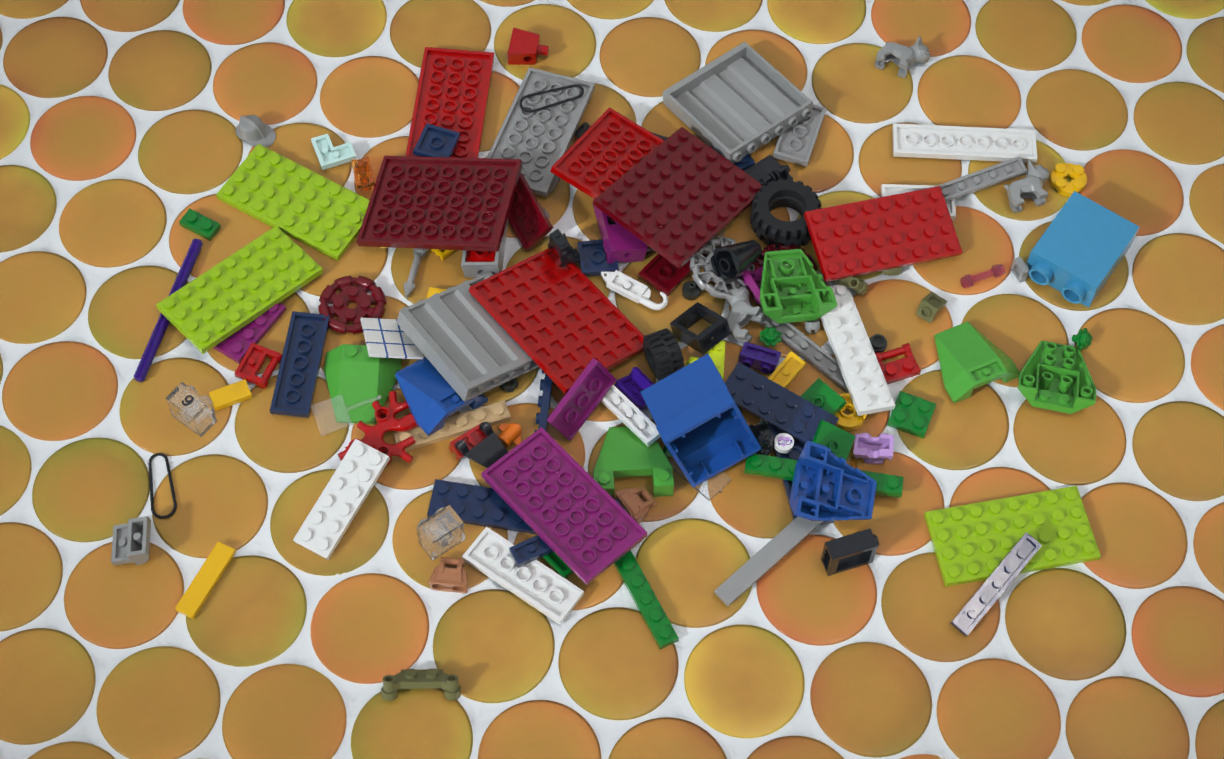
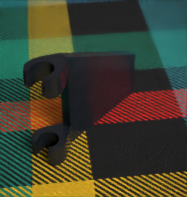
(486, 451)

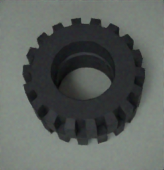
(662, 353)

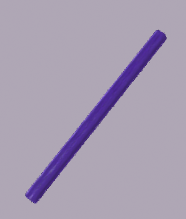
(162, 323)

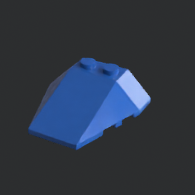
(829, 487)

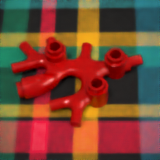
(387, 422)

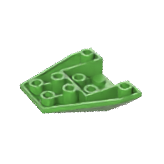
(970, 361)
(1057, 379)

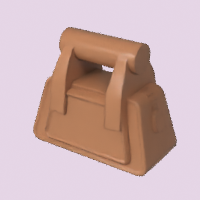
(633, 504)
(449, 578)

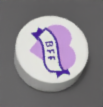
(783, 443)

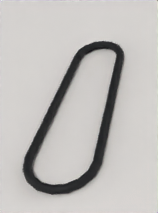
(547, 91)
(151, 486)

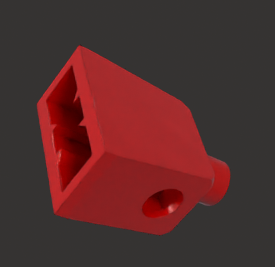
(525, 48)

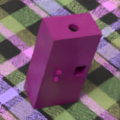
(617, 241)

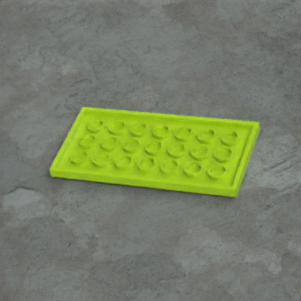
(296, 201)
(239, 289)
(979, 535)

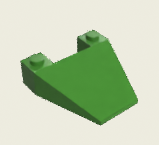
(628, 456)

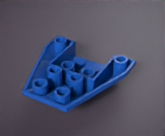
(431, 396)

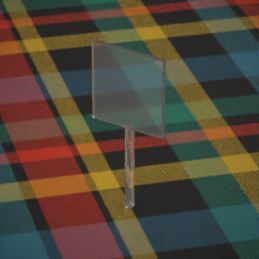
(333, 413)

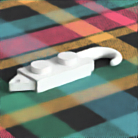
(632, 289)

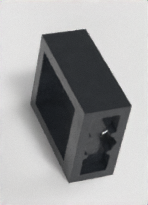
(703, 341)
(849, 552)

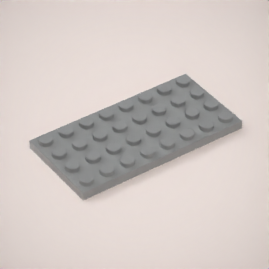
(542, 135)

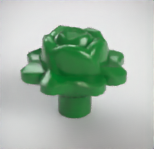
(770, 336)
(1083, 339)

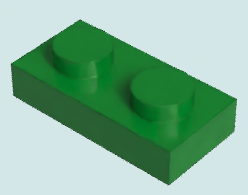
(200, 224)

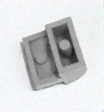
(131, 541)

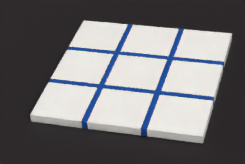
(387, 339)

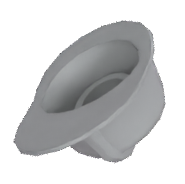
(254, 131)

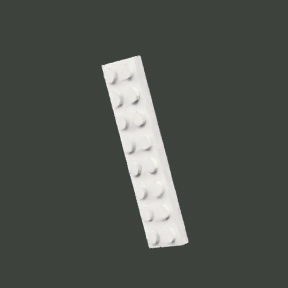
(963, 143)
(856, 355)

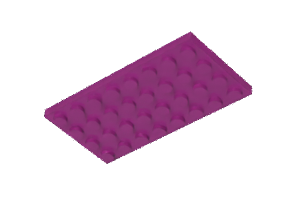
(564, 505)

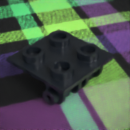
(768, 170)

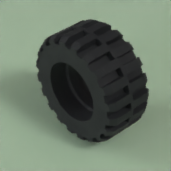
(782, 194)

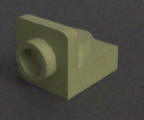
(930, 306)

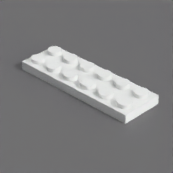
(341, 499)
(531, 582)

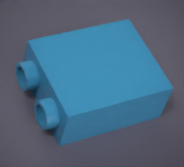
(1081, 249)

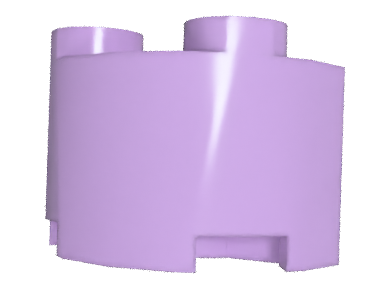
(873, 449)

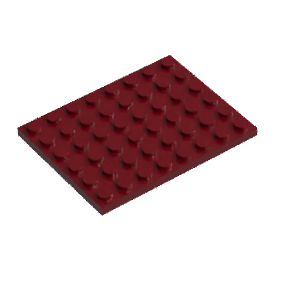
(679, 197)
(440, 203)

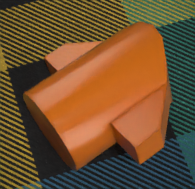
(510, 434)

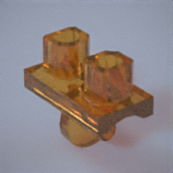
(363, 173)

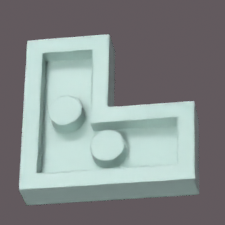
(329, 155)

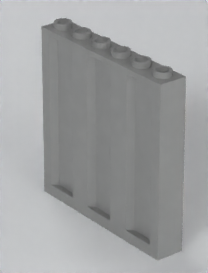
(737, 103)
(465, 350)

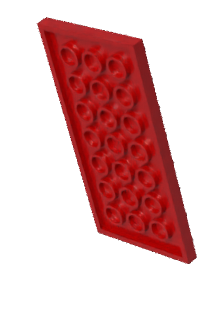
(453, 96)
(882, 233)

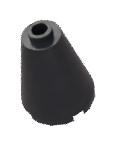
(735, 259)

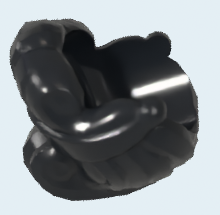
(764, 437)

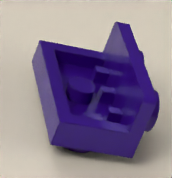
(759, 358)
(633, 385)

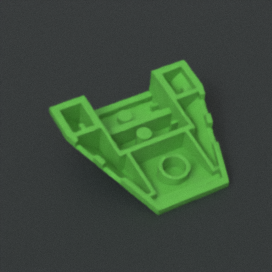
(793, 288)
(360, 378)

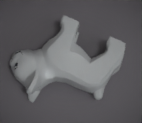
(902, 56)
(1028, 187)
(741, 313)

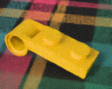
(788, 370)

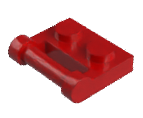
(253, 362)
(901, 368)

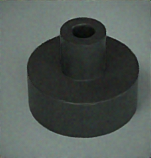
(582, 129)
(691, 291)

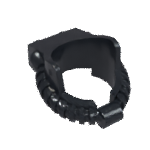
(563, 248)

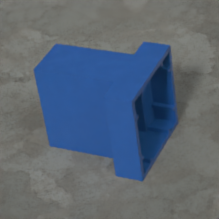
(700, 420)

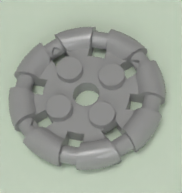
(702, 278)

